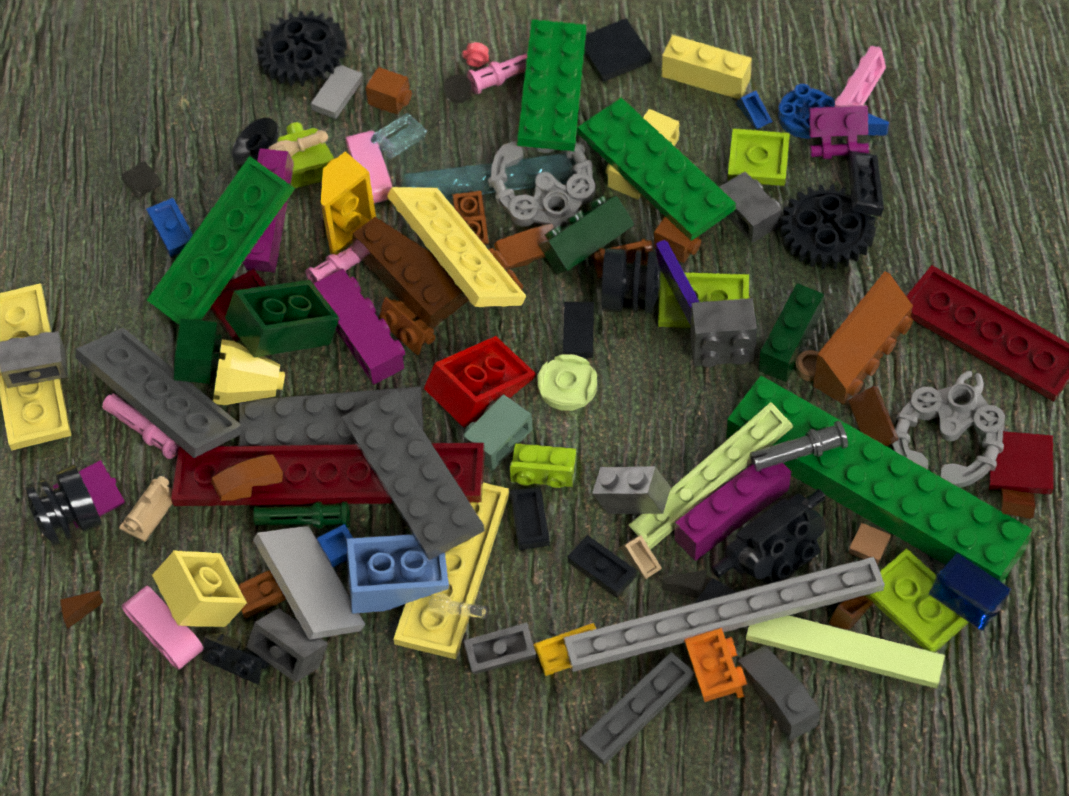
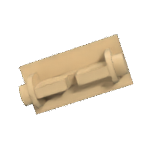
(148, 509)

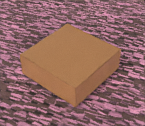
(869, 543)

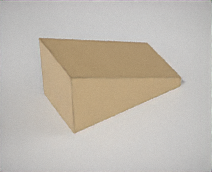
(641, 556)

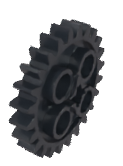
(301, 48)
(828, 218)

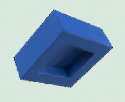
(335, 545)

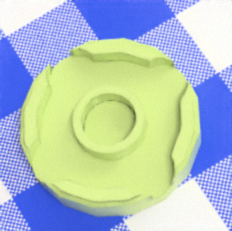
(567, 382)

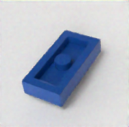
(170, 226)

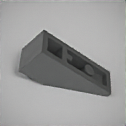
(780, 692)

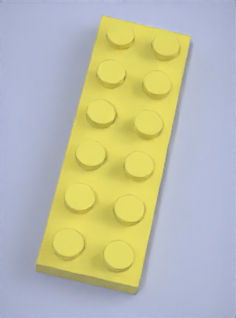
(456, 247)
(35, 410)
(465, 572)

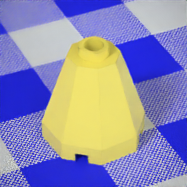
(244, 377)

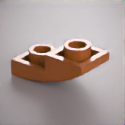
(471, 209)
(523, 247)
(239, 479)

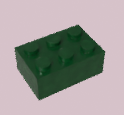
(282, 318)

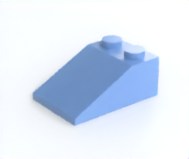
(391, 572)

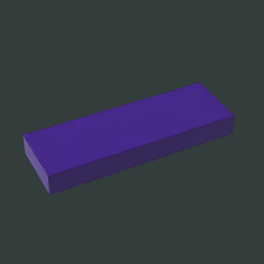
(676, 278)

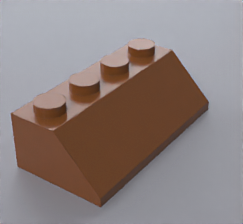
(863, 340)

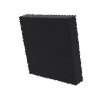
(615, 50)

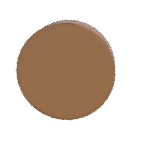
(806, 365)

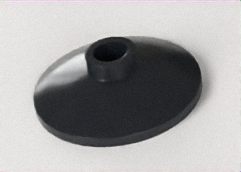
(257, 135)

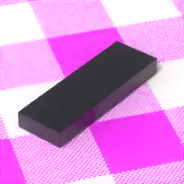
(865, 183)

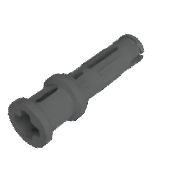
(813, 443)

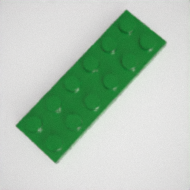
(552, 85)
(656, 169)
(221, 243)

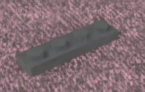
(637, 708)

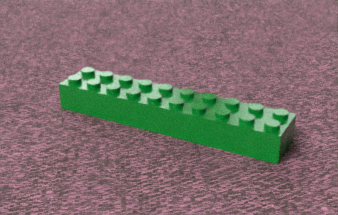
(892, 488)

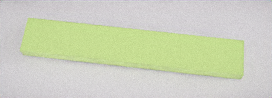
(713, 473)
(849, 649)

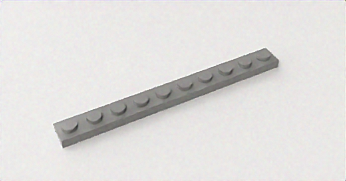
(724, 612)

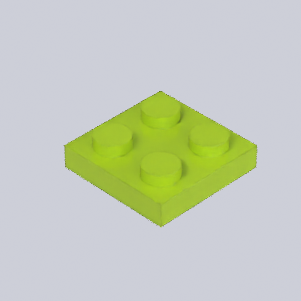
(760, 155)

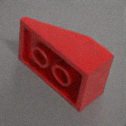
(475, 378)

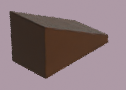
(79, 606)
(850, 612)

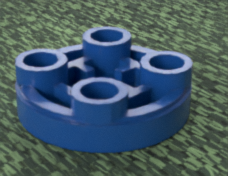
(794, 109)

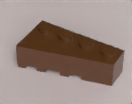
(408, 271)

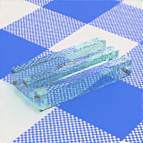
(388, 145)

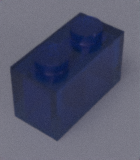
(969, 591)

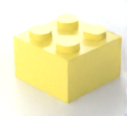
(199, 589)

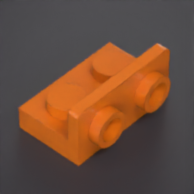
(714, 665)

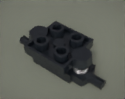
(777, 540)

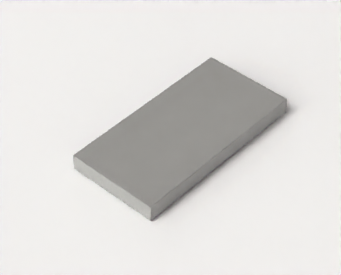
(308, 582)

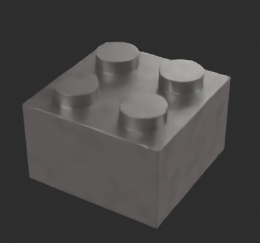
(723, 332)

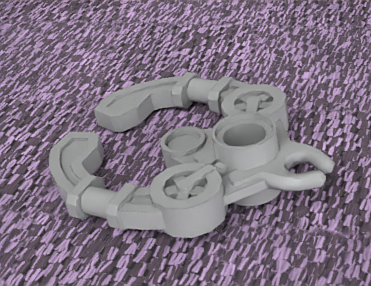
(548, 191)
(954, 420)

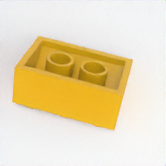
(345, 200)

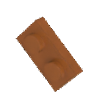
(260, 594)

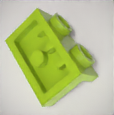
(543, 465)

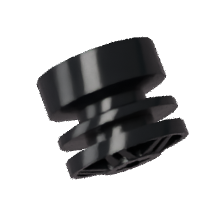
(629, 281)
(63, 505)

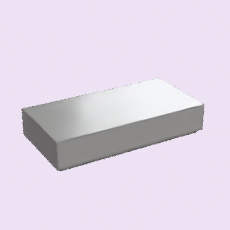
(337, 91)

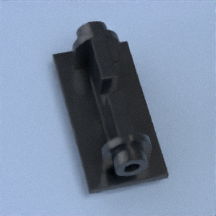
(225, 654)

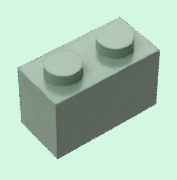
(499, 429)

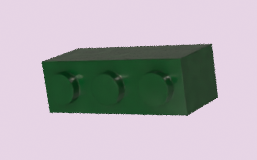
(585, 233)
(791, 332)

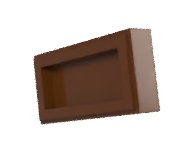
(873, 416)
(1017, 503)

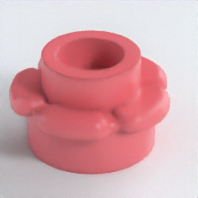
(476, 54)

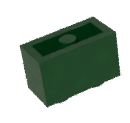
(196, 350)

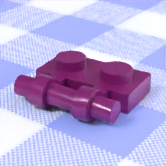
(838, 121)

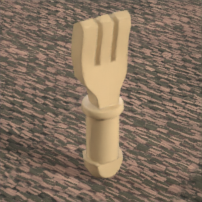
(301, 143)

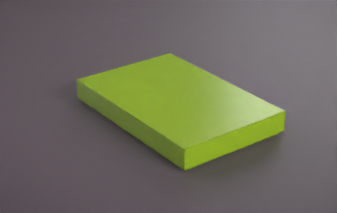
(707, 288)
(910, 605)

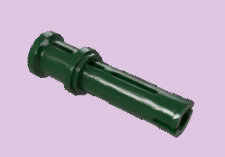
(316, 514)

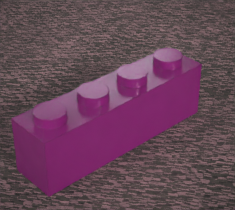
(266, 250)
(361, 329)
(730, 508)

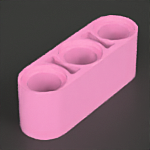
(370, 157)
(156, 622)

